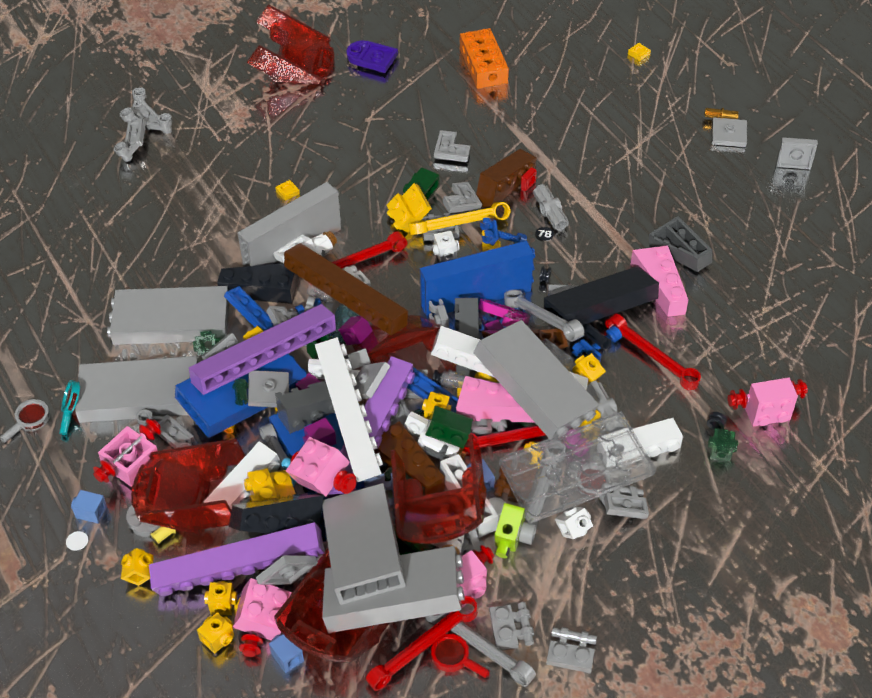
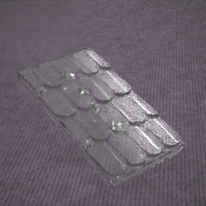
(576, 467)

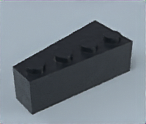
(262, 282)
(277, 513)

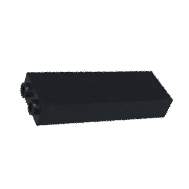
(603, 296)

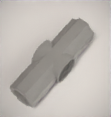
(550, 207)
(606, 405)

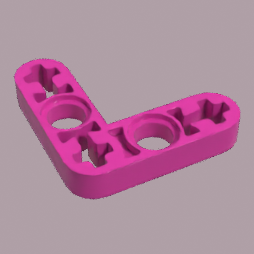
(508, 314)

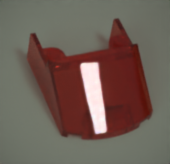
(302, 54)
(418, 329)
(177, 482)
(441, 514)
(303, 623)

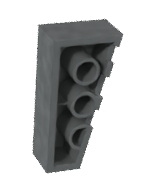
(467, 323)

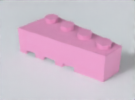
(661, 266)
(488, 400)

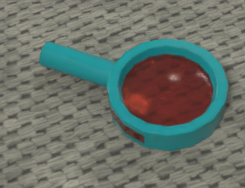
(68, 404)

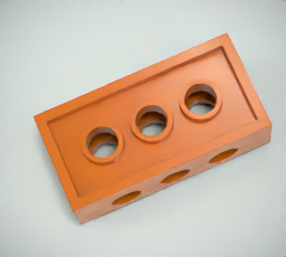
(483, 58)

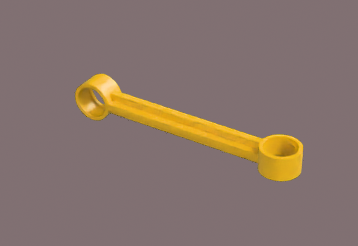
(424, 226)

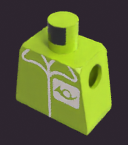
(509, 529)

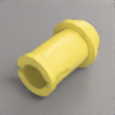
(161, 534)

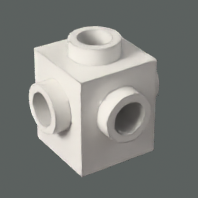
(445, 246)
(574, 522)

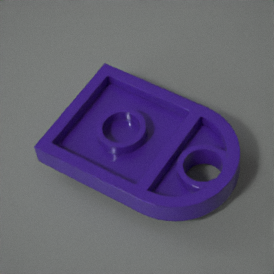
(371, 55)

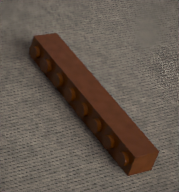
(346, 289)

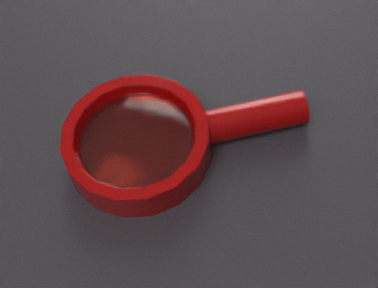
(452, 654)

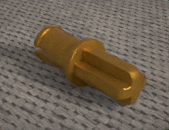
(720, 113)

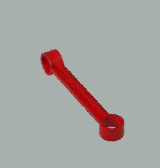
(374, 250)
(618, 321)
(507, 436)
(382, 674)

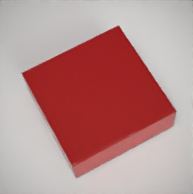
(528, 179)

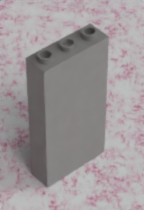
(305, 216)
(167, 314)
(536, 379)
(126, 387)
(362, 544)
(430, 589)

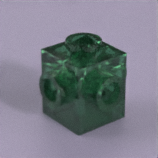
(199, 343)
(722, 444)

